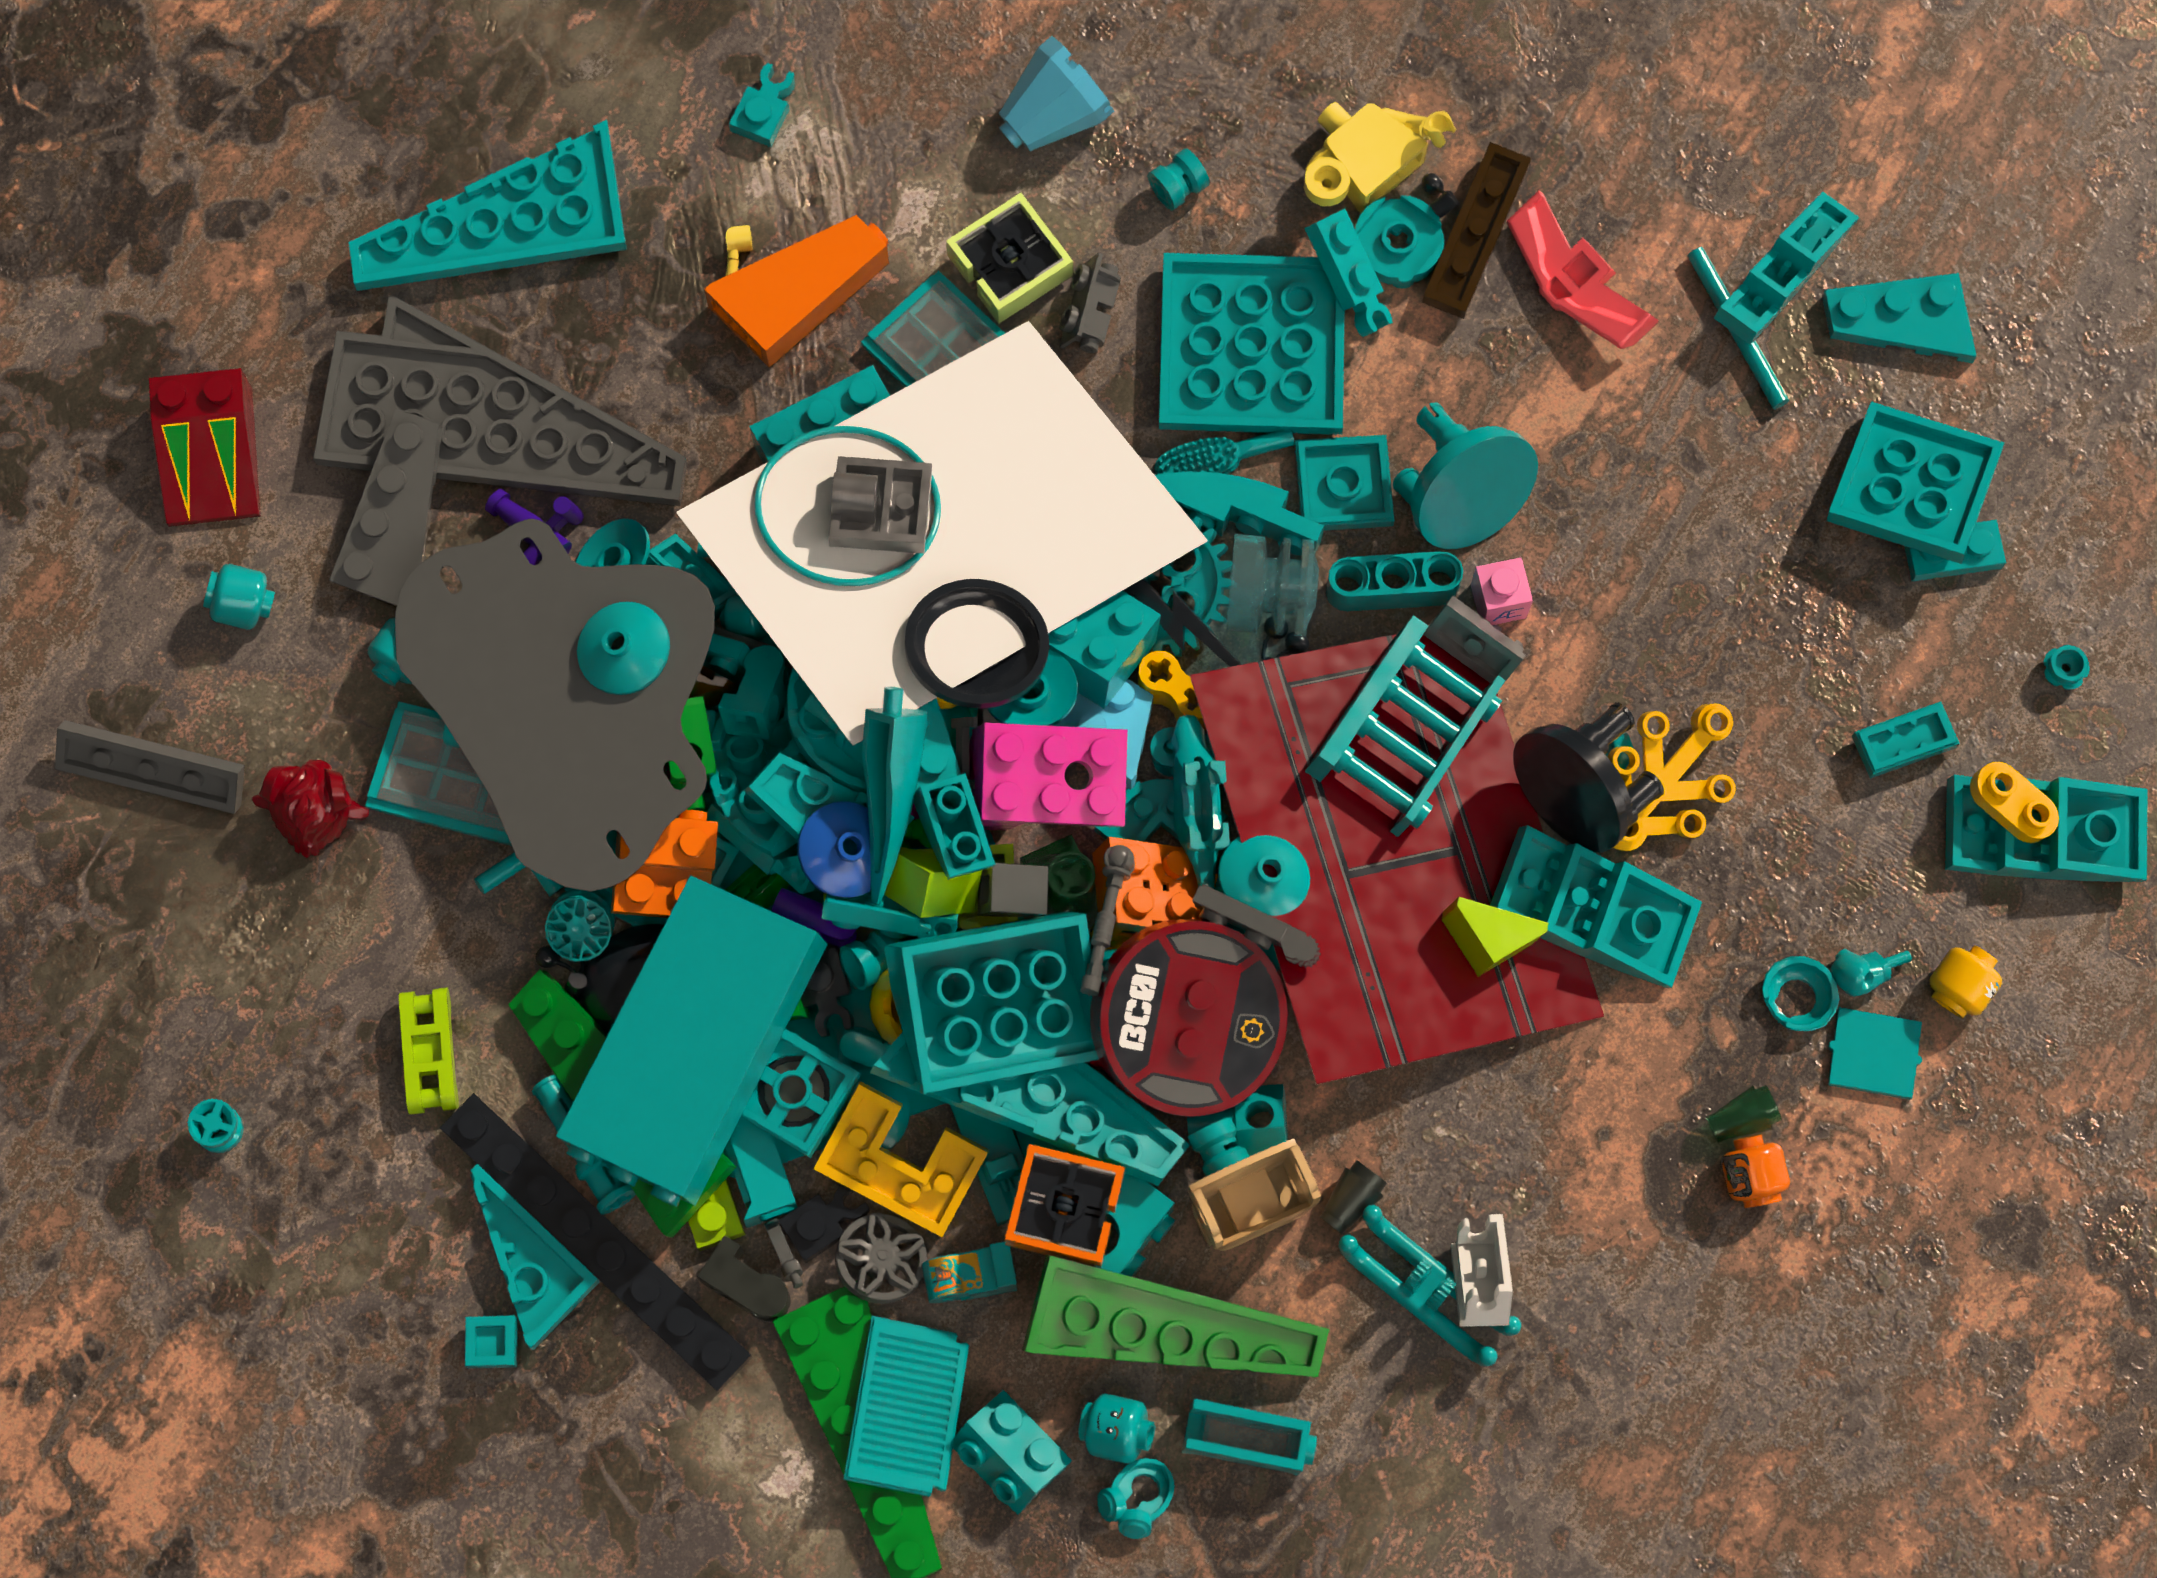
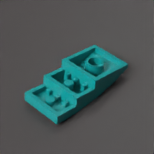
(2096, 838)
(1598, 906)

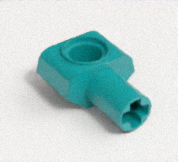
(1265, 1099)

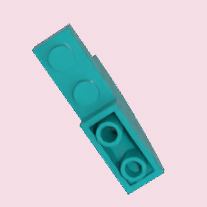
(1248, 503)
(948, 805)

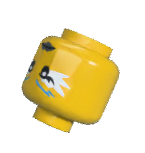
(1965, 981)

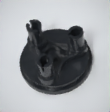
(1578, 785)

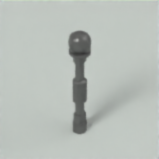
(1118, 867)

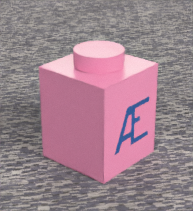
(1502, 591)

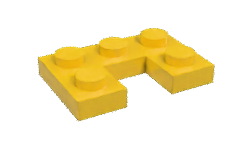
(918, 1194)

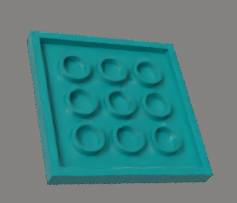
(1250, 345)

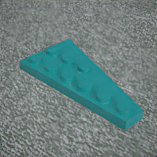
(518, 216)
(1062, 1107)

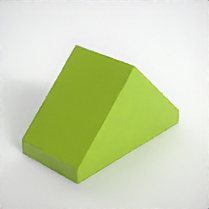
(924, 889)
(1489, 933)

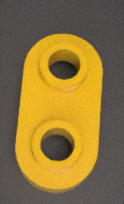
(2014, 805)

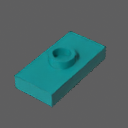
(1905, 739)

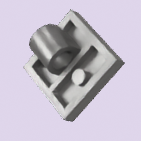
(880, 504)

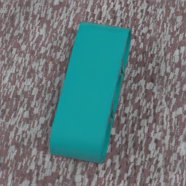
(1411, 567)

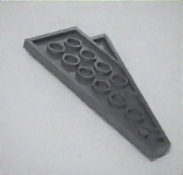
(493, 414)

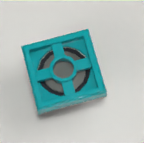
(800, 1095)

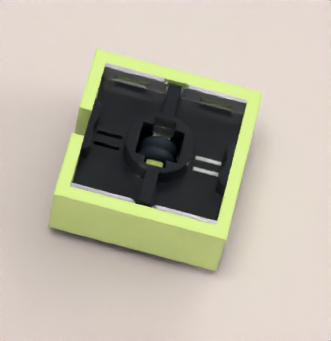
(1010, 257)

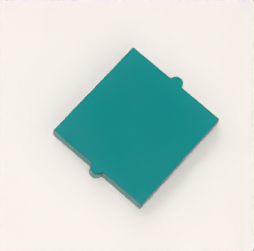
(1874, 1053)

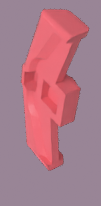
(1575, 276)

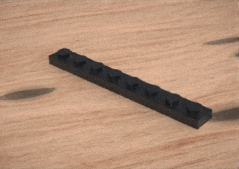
(596, 1243)

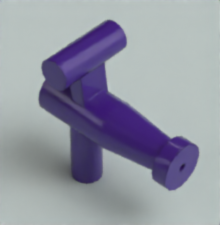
(512, 513)

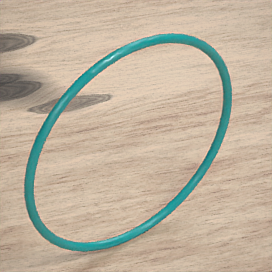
(830, 580)

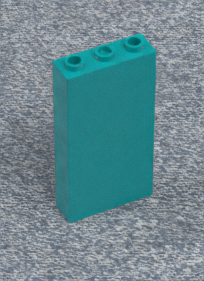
(691, 1042)

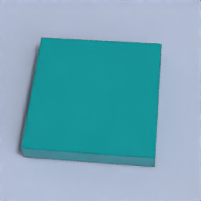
(1345, 482)

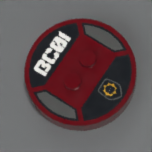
(1189, 1017)

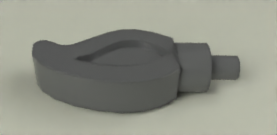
(790, 1267)

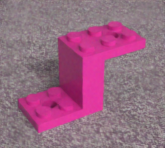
(1023, 775)

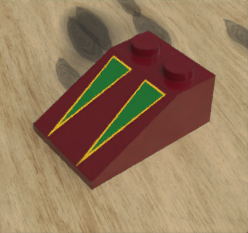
(205, 446)

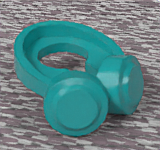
(1136, 1522)

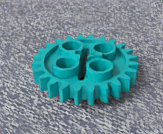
(1203, 582)

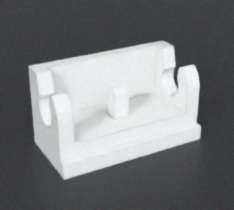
(1482, 1274)

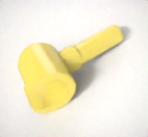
(737, 240)

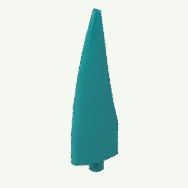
(891, 769)

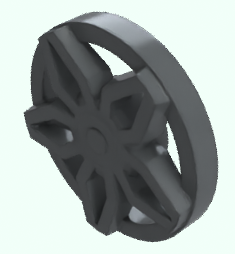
(880, 1258)

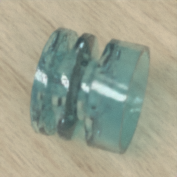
(1271, 585)

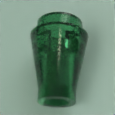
(1745, 1115)

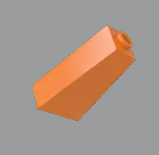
(797, 288)

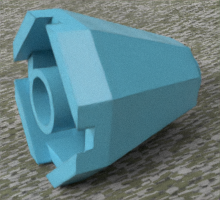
(1052, 100)

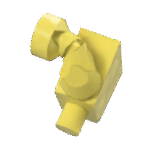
(1369, 153)

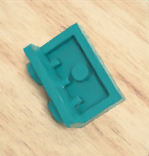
(1010, 1452)

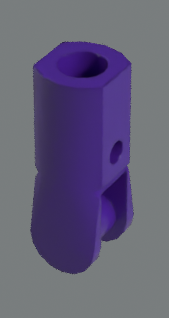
(809, 914)

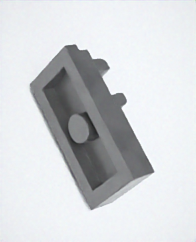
(1475, 641)

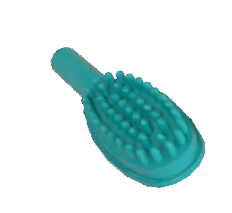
(1220, 454)

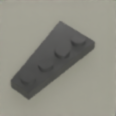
(394, 511)

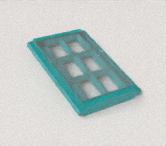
(929, 331)
(430, 780)

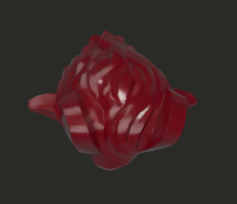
(308, 804)

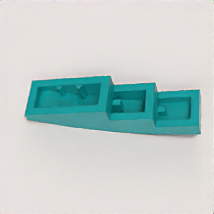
(1786, 267)

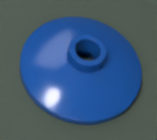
(823, 854)

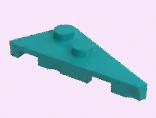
(538, 1269)

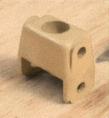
(1254, 1196)

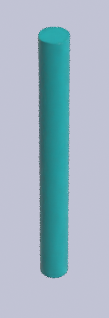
(1751, 353)

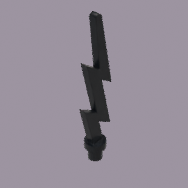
(1176, 620)

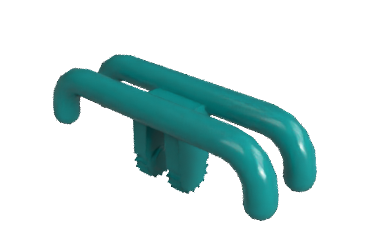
(1424, 1288)

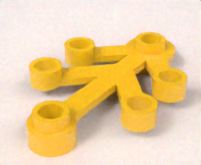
(1672, 772)

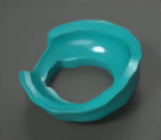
(1813, 974)

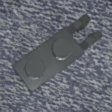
(1258, 926)

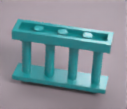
(1361, 720)

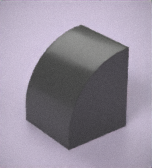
(1013, 891)

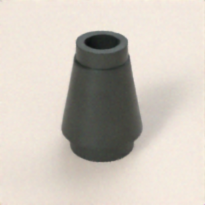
(1351, 1195)

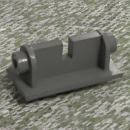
(1091, 287)

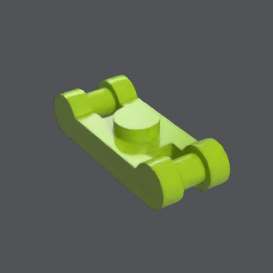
(428, 1051)

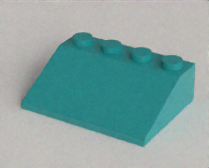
(994, 1000)

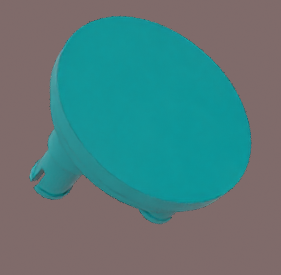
(1470, 483)

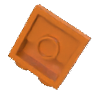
(682, 850)

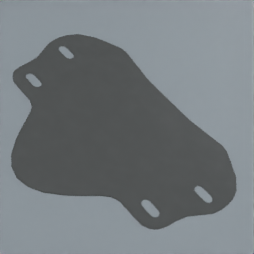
(538, 734)

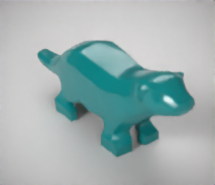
(1198, 798)

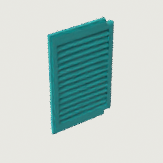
(906, 1407)

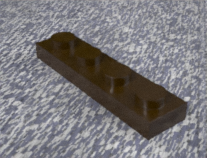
(1476, 230)

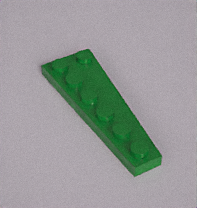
(570, 1045)
(1131, 1319)
(828, 1352)

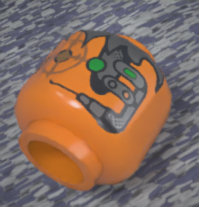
(1755, 1171)

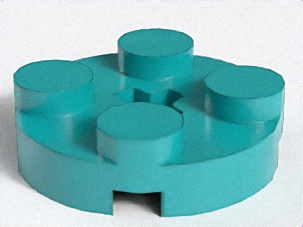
(1424, 240)

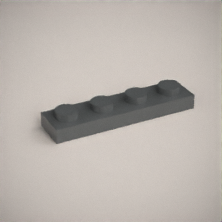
(149, 766)

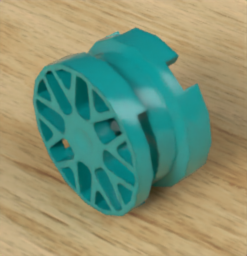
(579, 924)

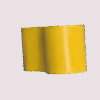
(1174, 692)

